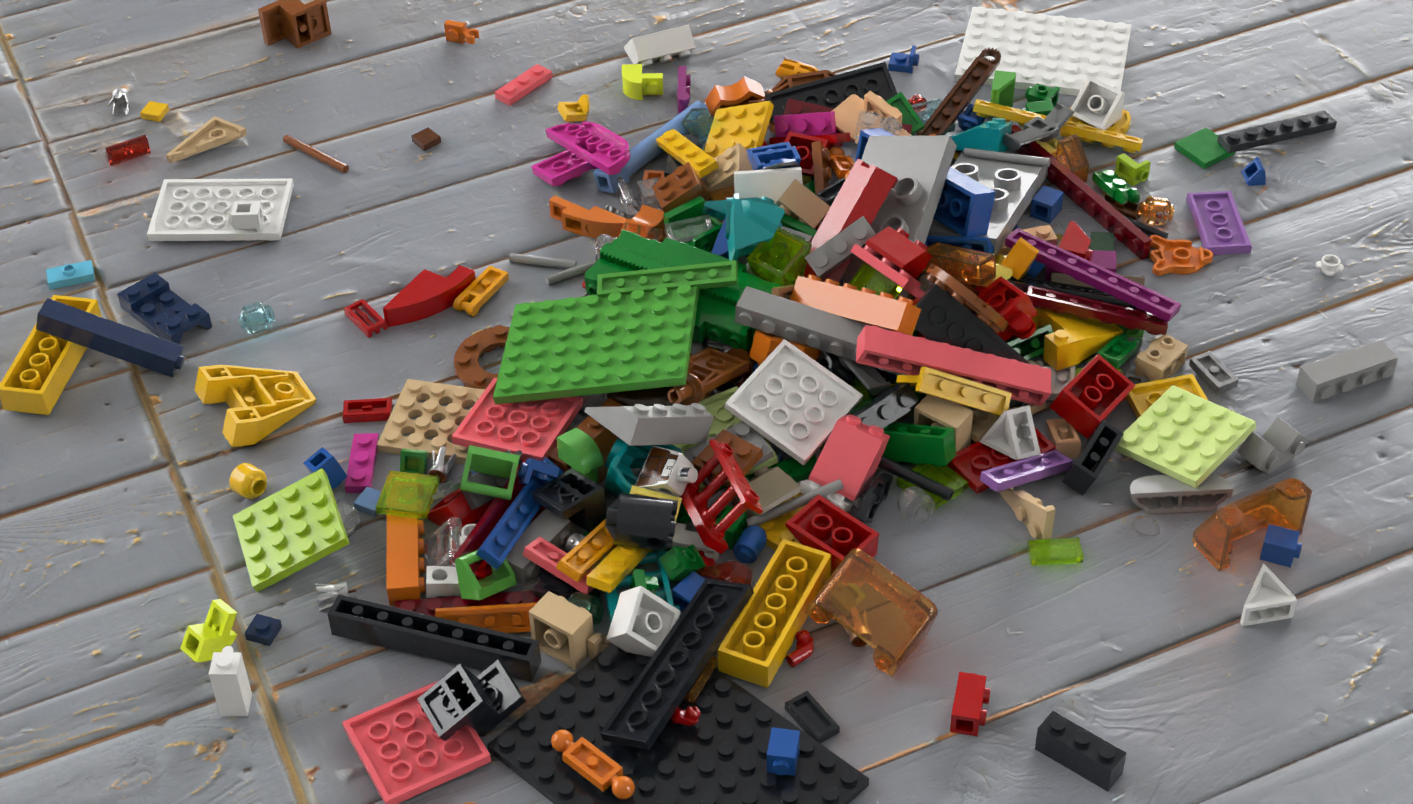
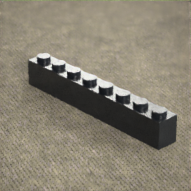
(433, 637)

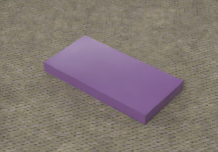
(1218, 222)

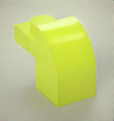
(637, 84)
(211, 636)

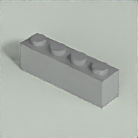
(1346, 370)

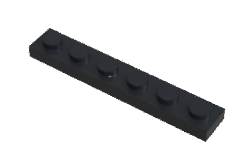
(1276, 131)

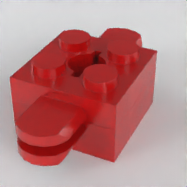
(1012, 306)

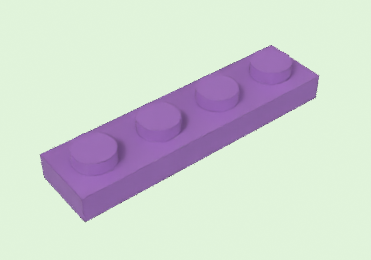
(1026, 470)

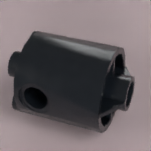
(642, 521)

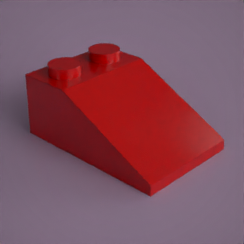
(832, 530)

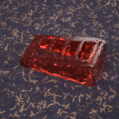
(728, 571)

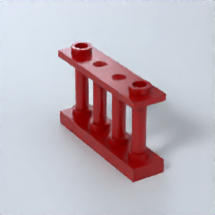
(696, 502)

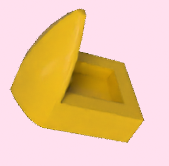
(575, 110)

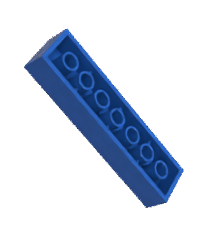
(963, 201)

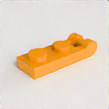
(480, 290)

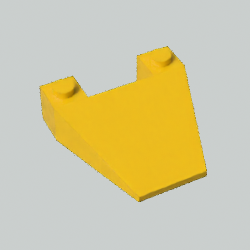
(1073, 337)
(257, 399)

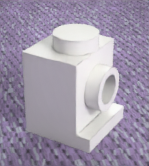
(247, 215)

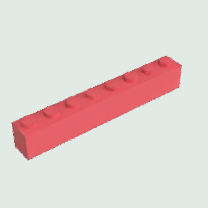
(909, 353)

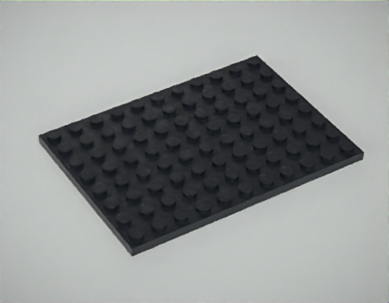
(704, 763)

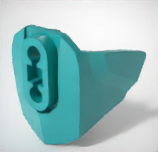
(749, 225)
(623, 459)

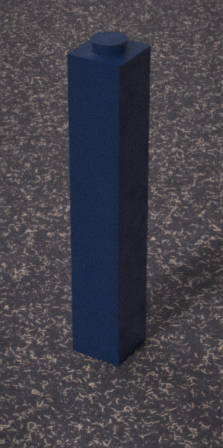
(110, 337)

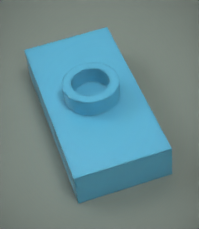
(70, 274)

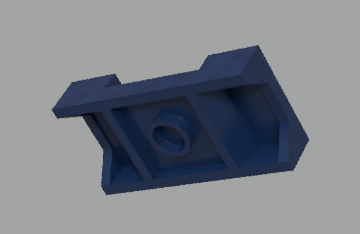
(162, 309)

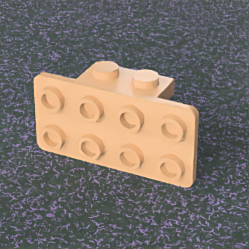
(848, 112)

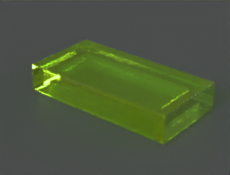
(1055, 551)

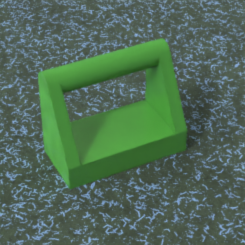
(1003, 88)
(491, 463)
(477, 590)

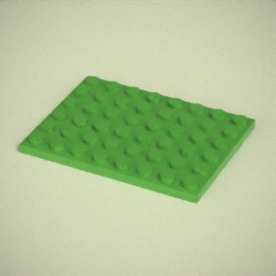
(598, 345)

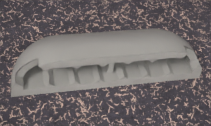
(1168, 495)

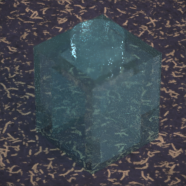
(698, 122)

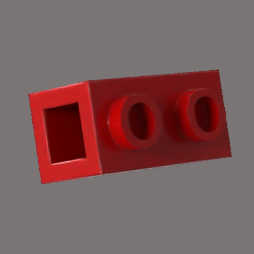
(968, 704)

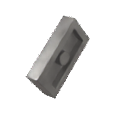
(1213, 372)

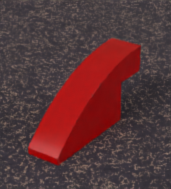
(427, 296)

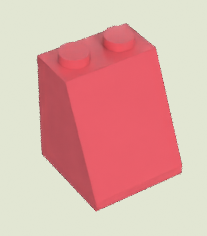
(851, 456)

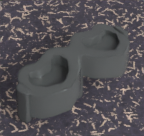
(616, 211)

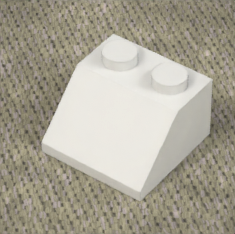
(641, 621)

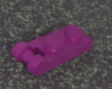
(683, 89)

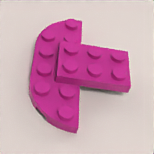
(587, 148)

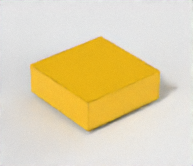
(154, 111)

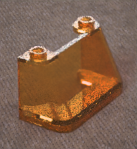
(1279, 505)
(875, 608)

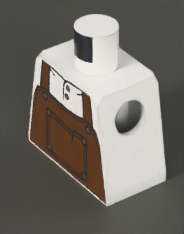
(666, 472)

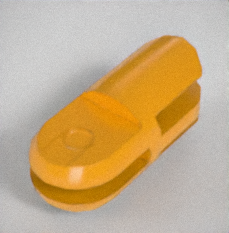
(792, 67)

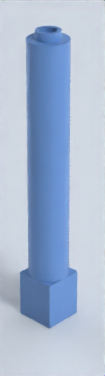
(642, 153)

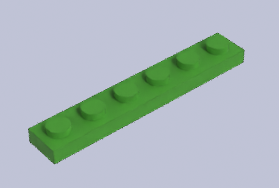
(700, 275)

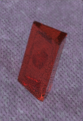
(127, 150)

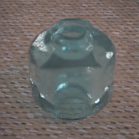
(256, 317)

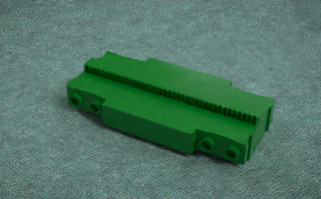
(715, 305)

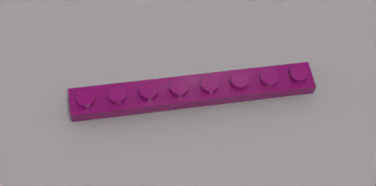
(1098, 277)

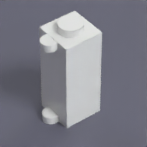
(230, 683)

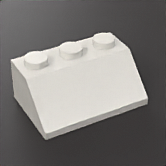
(660, 45)
(766, 182)

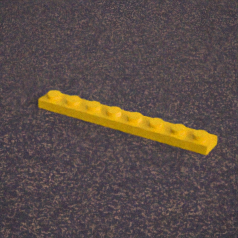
(1087, 133)

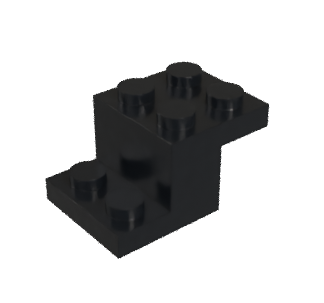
(576, 499)
(471, 700)

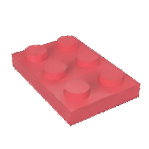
(888, 269)

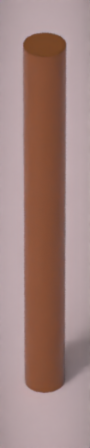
(315, 153)

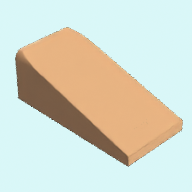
(1064, 437)

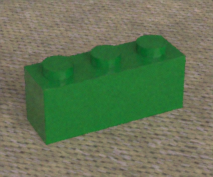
(920, 444)

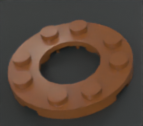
(967, 298)
(470, 350)

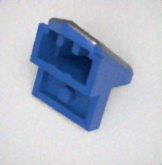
(774, 156)

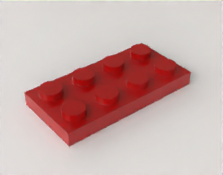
(980, 457)

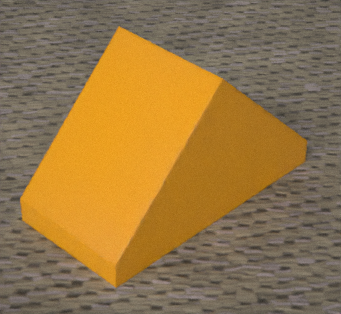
(1020, 258)

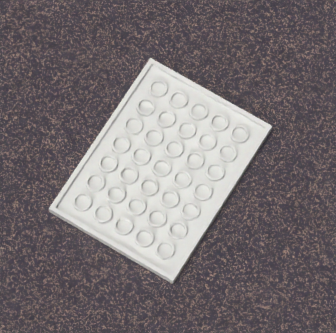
(1047, 48)

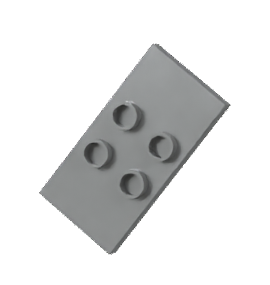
(921, 172)
(1014, 189)

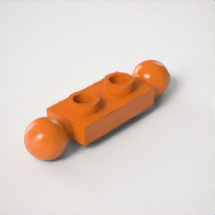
(840, 163)
(593, 764)

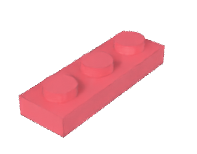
(523, 84)
(547, 556)

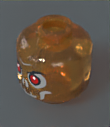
(1156, 210)

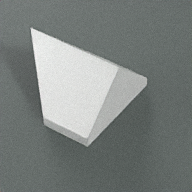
(1013, 434)
(1268, 600)

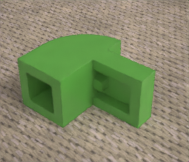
(580, 453)

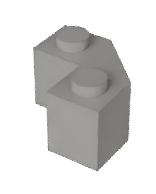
(1275, 447)

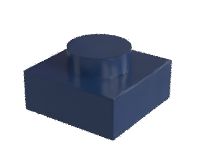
(263, 629)

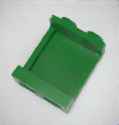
(690, 210)

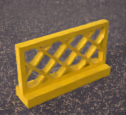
(958, 390)

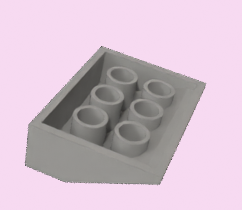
(655, 423)

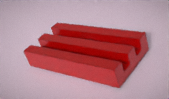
(369, 327)
(367, 410)

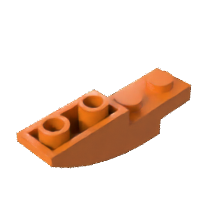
(583, 221)

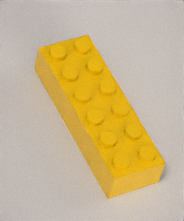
(43, 366)
(774, 613)

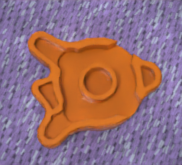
(1177, 256)

